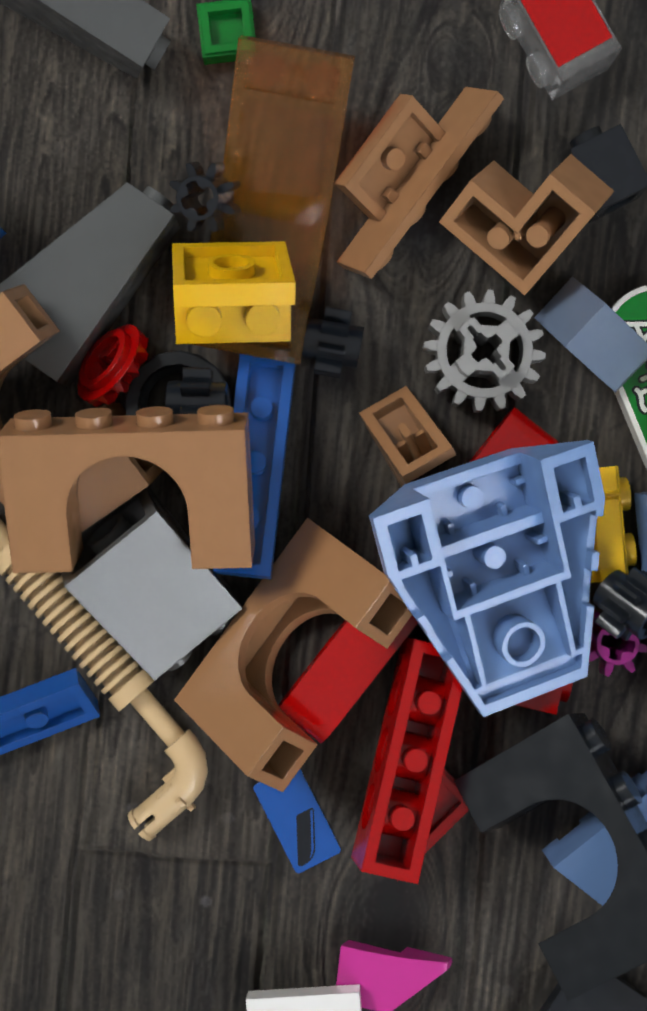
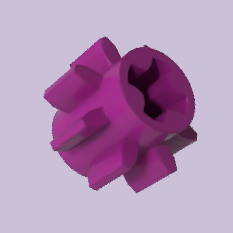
(615, 655)

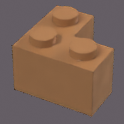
(523, 230)

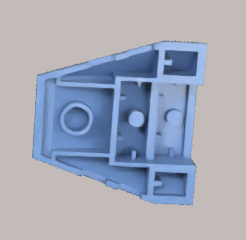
(500, 567)

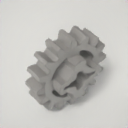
(466, 331)

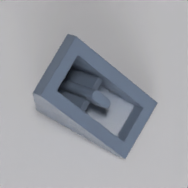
(594, 334)

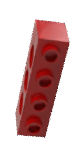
(407, 765)

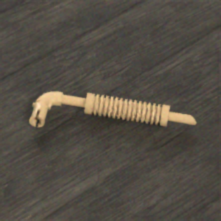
(124, 682)

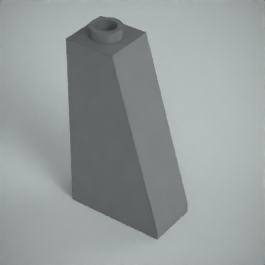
(113, 30)
(94, 273)

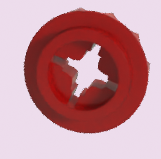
(112, 365)

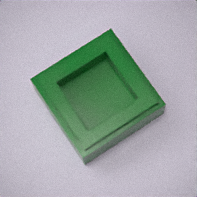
(221, 26)

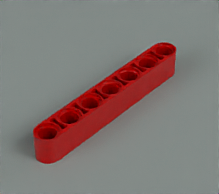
(353, 659)

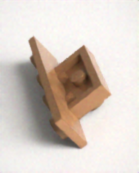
(403, 169)

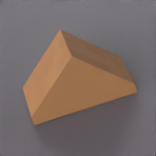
(406, 435)

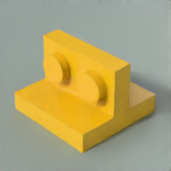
(232, 292)

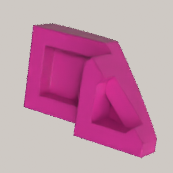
(387, 975)

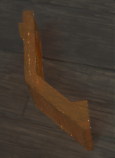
(285, 153)

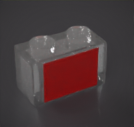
(563, 41)

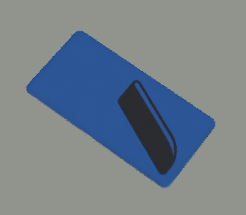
(298, 823)

